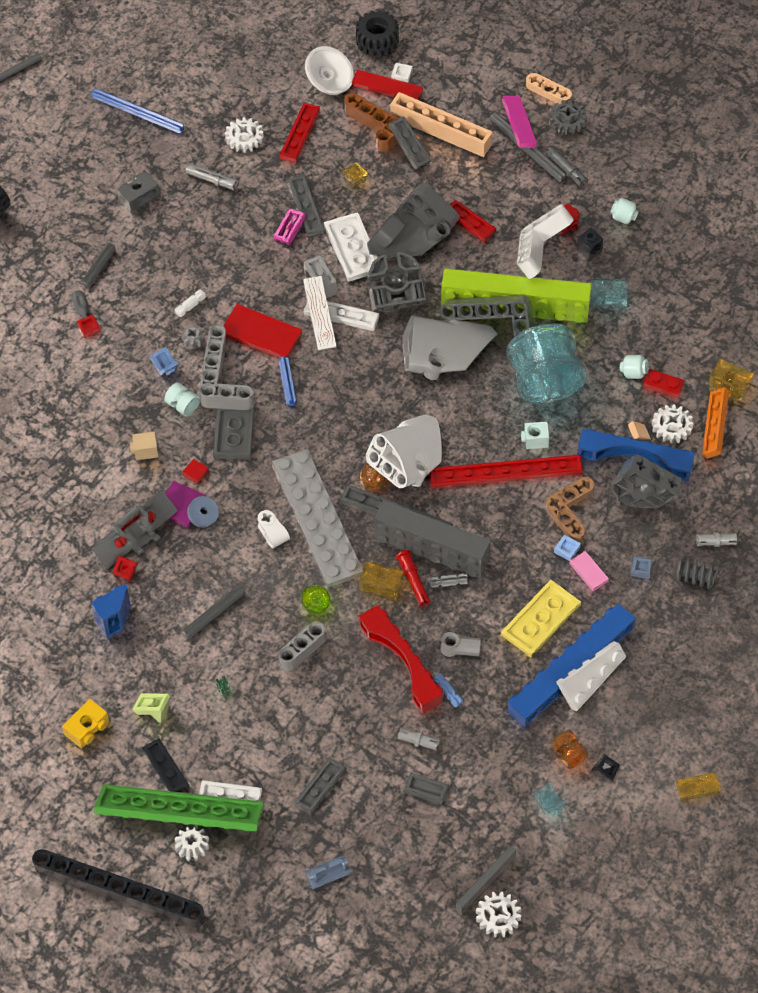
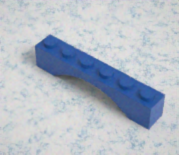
(599, 445)

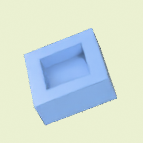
(567, 547)

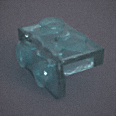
(608, 292)

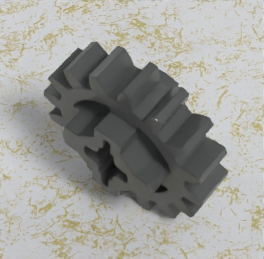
(567, 117)

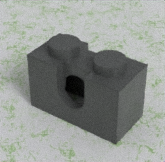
(138, 192)

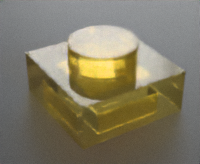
(355, 173)

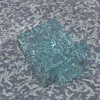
(548, 799)

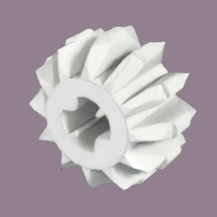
(199, 844)

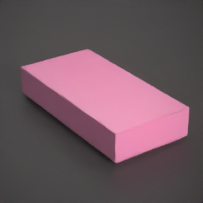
(589, 571)

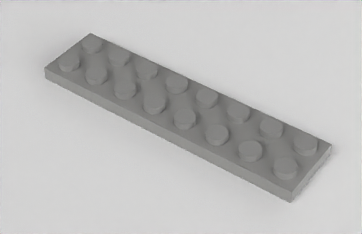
(317, 518)

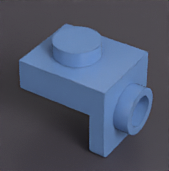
(164, 362)

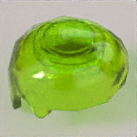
(315, 599)

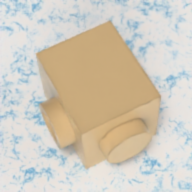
(144, 445)

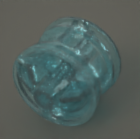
(546, 363)

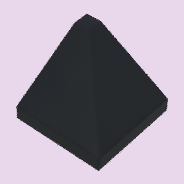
(605, 768)

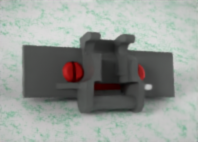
(134, 529)

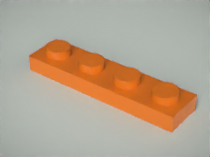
(715, 423)

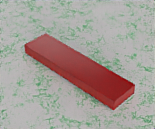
(385, 85)
(299, 132)

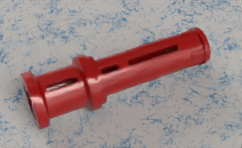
(410, 571)

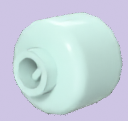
(624, 211)
(634, 366)

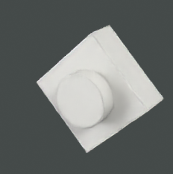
(402, 72)

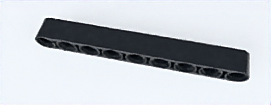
(124, 895)

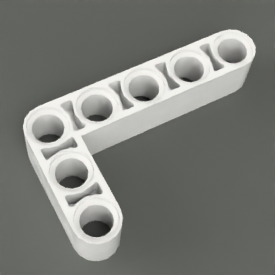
(533, 238)

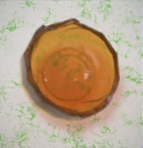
(372, 478)

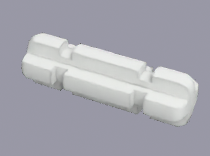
(190, 303)

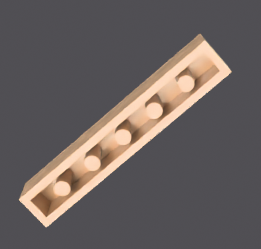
(442, 124)

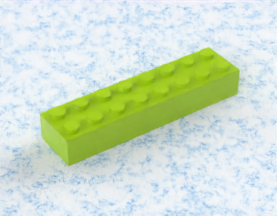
(548, 297)

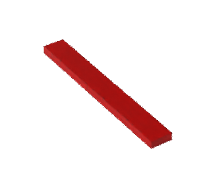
(506, 471)

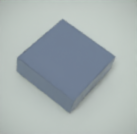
(641, 567)

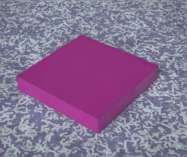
(181, 497)

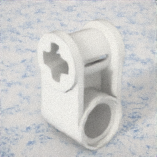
(272, 529)

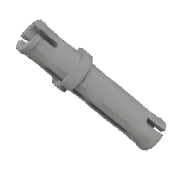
(216, 178)

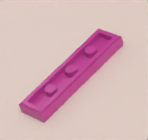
(519, 122)

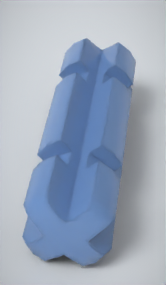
(449, 691)

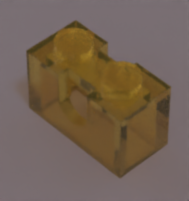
(726, 372)
(388, 587)

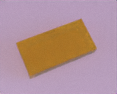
(698, 786)

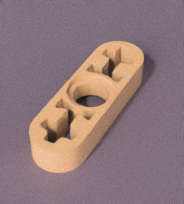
(555, 95)

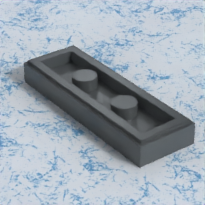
(409, 143)
(320, 786)

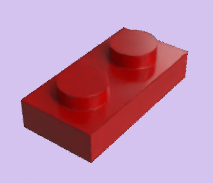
(663, 383)

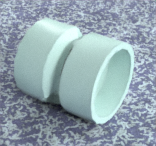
(182, 399)

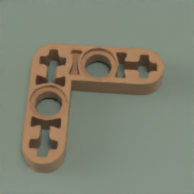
(564, 504)

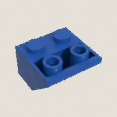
(112, 610)

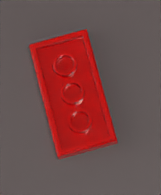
(261, 331)

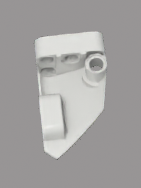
(407, 452)

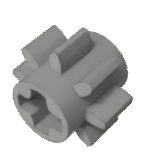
(192, 337)

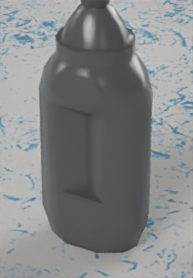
(80, 303)

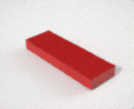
(473, 222)

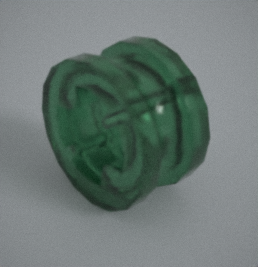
(222, 685)

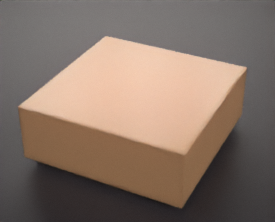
(639, 431)

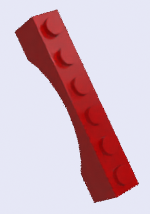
(378, 628)

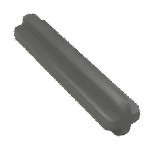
(98, 264)

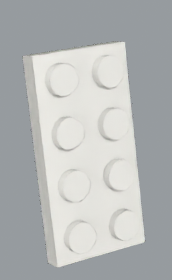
(350, 245)

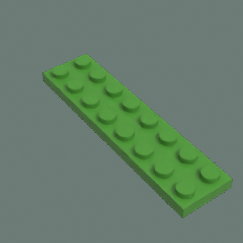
(179, 807)

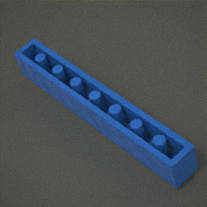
(544, 690)

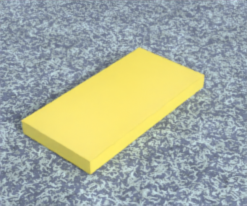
(540, 618)

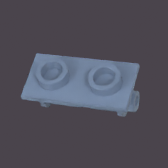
(328, 872)

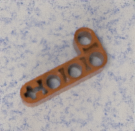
(372, 117)

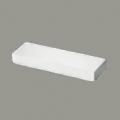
(230, 790)

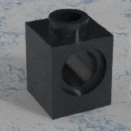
(590, 244)

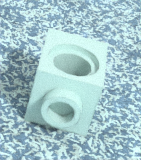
(539, 441)

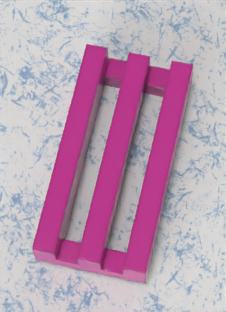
(292, 227)

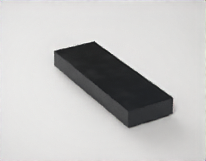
(165, 766)

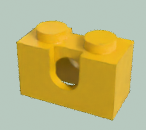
(88, 714)

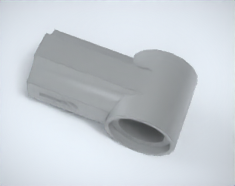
(460, 646)

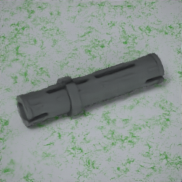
(571, 171)

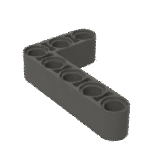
(495, 311)

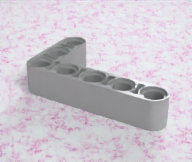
(210, 390)

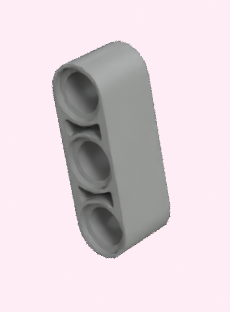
(299, 654)

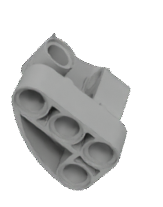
(443, 346)

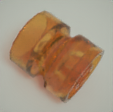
(569, 749)

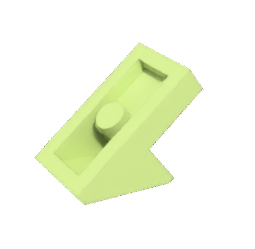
(153, 705)

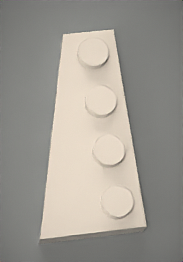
(587, 679)

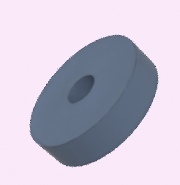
(206, 504)

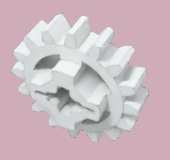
(244, 134)
(672, 424)
(502, 922)

